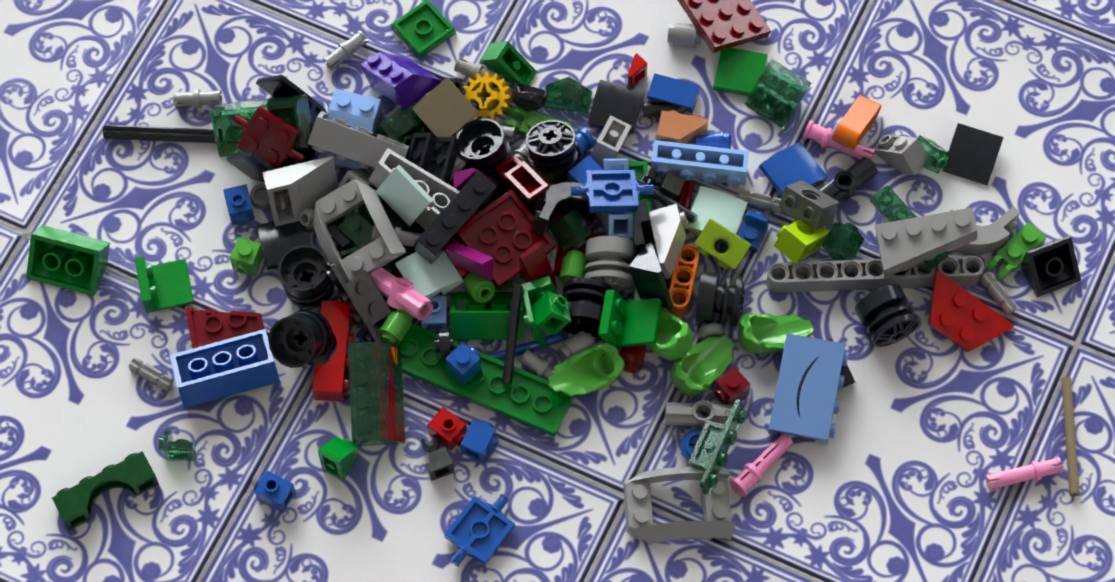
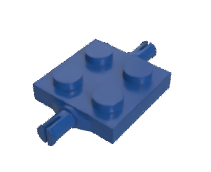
(612, 191)
(479, 530)

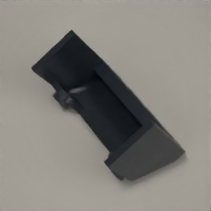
(251, 163)

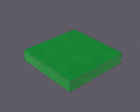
(423, 29)
(739, 71)

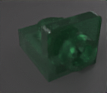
(936, 154)
(179, 450)

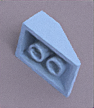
(359, 112)

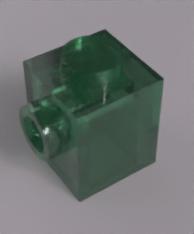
(570, 231)
(843, 241)

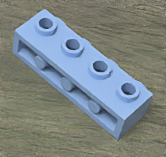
(700, 162)

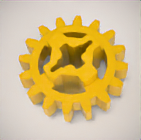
(496, 98)

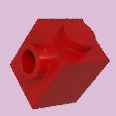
(447, 428)

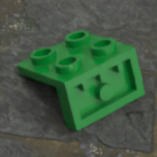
(163, 284)
(531, 293)
(629, 322)

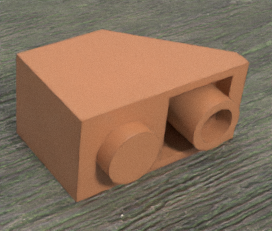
(680, 127)

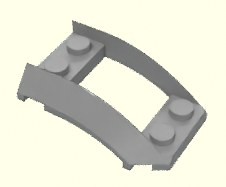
(370, 256)
(639, 515)

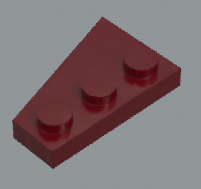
(214, 326)

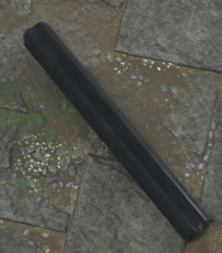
(159, 133)

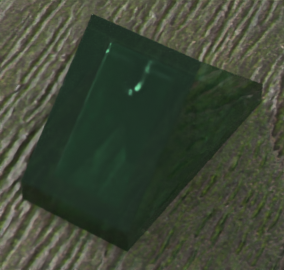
(568, 96)

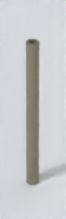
(1070, 436)

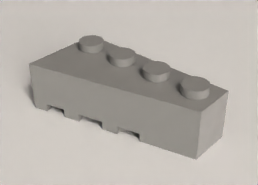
(351, 143)
(436, 188)
(923, 238)

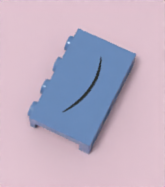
(808, 388)

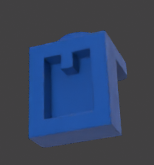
(754, 229)

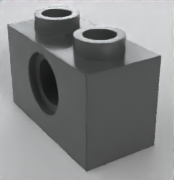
(809, 204)

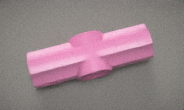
(401, 294)

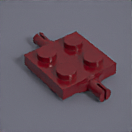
(268, 138)

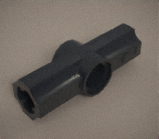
(854, 177)

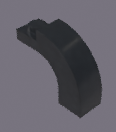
(558, 202)

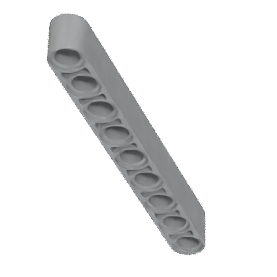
(863, 279)

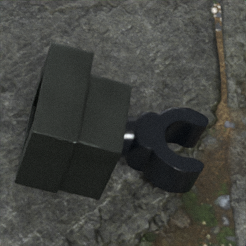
(669, 185)
(440, 461)

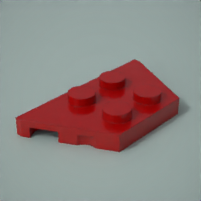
(962, 315)

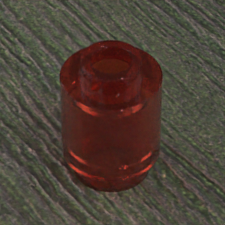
(633, 358)

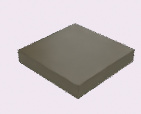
(445, 109)

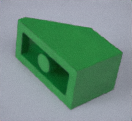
(506, 60)
(338, 457)

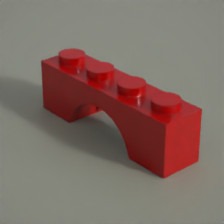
(330, 379)

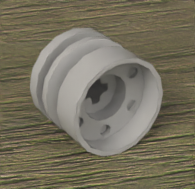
(610, 261)

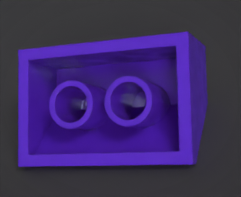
(398, 78)

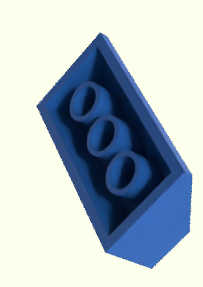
(224, 368)

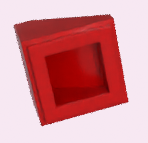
(637, 70)

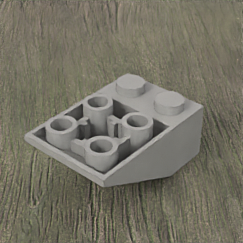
(298, 188)

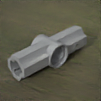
(686, 413)

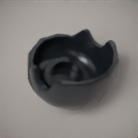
(528, 97)

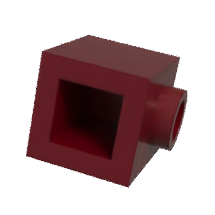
(731, 387)

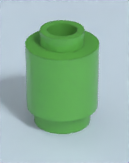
(572, 266)
(479, 288)
(395, 327)

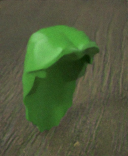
(768, 332)
(673, 337)
(702, 365)
(587, 370)

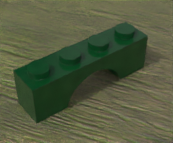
(77, 502)

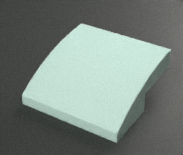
(404, 195)
(718, 206)
(427, 277)

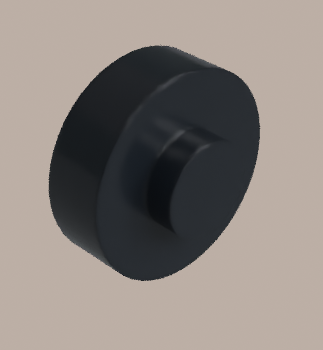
(443, 344)

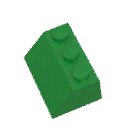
(67, 259)
(482, 320)

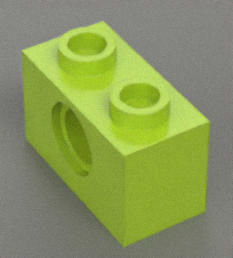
(715, 231)
(800, 240)

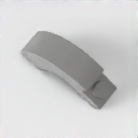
(992, 236)

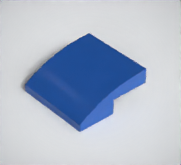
(792, 166)

